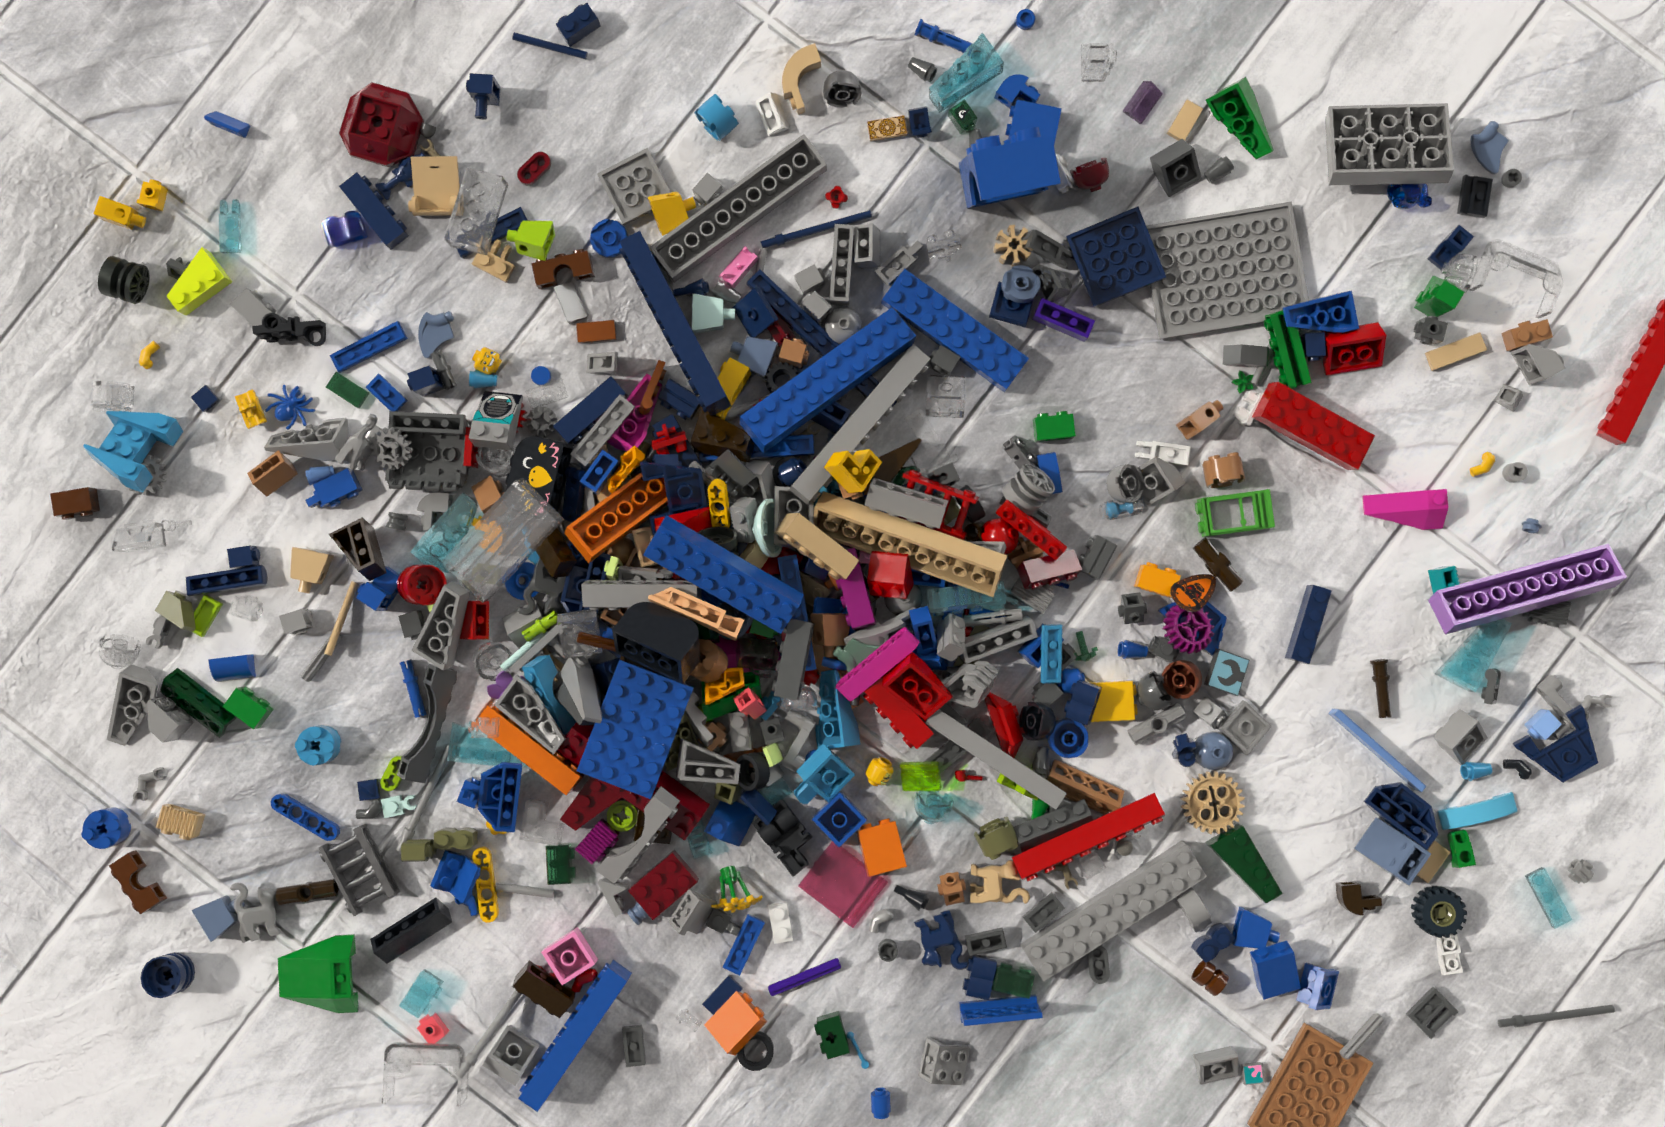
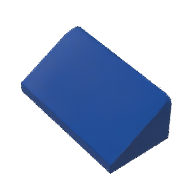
(228, 123)

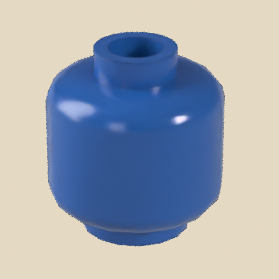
(1068, 677)

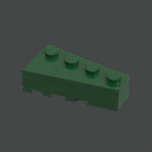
(1245, 861)

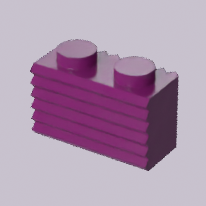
(596, 842)

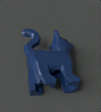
(940, 937)

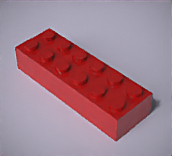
(1313, 426)

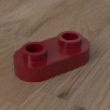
(532, 167)

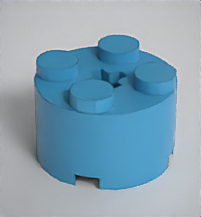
(717, 119)
(307, 745)

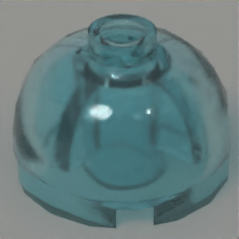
(932, 806)

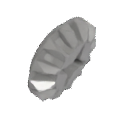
(545, 429)

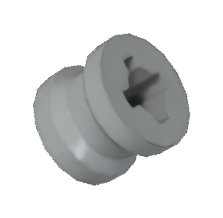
(1510, 471)

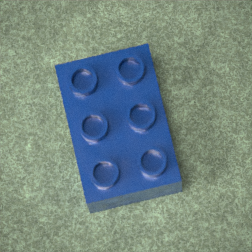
(1010, 170)

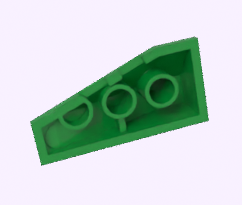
(1240, 113)

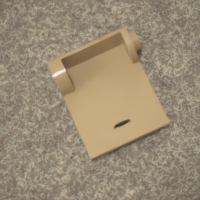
(434, 187)

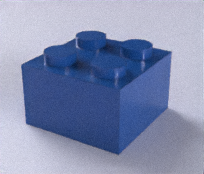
(839, 819)

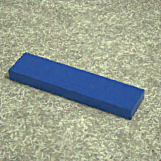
(368, 346)

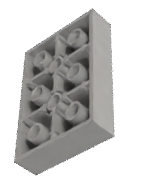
(1389, 144)

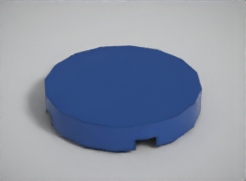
(606, 238)

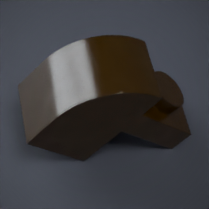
(1351, 898)

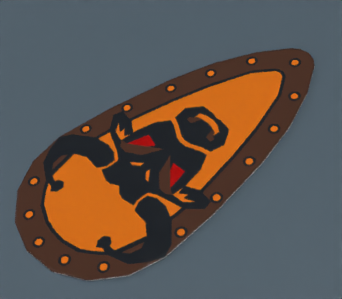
(1193, 591)

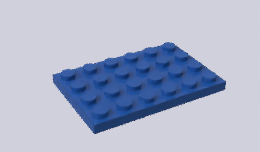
(635, 729)

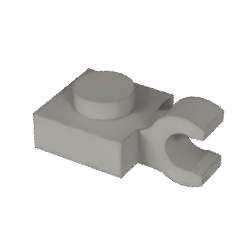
(161, 629)

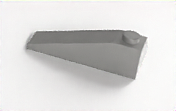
(130, 702)
(528, 711)

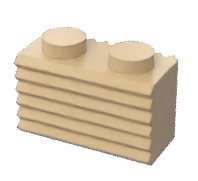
(180, 821)

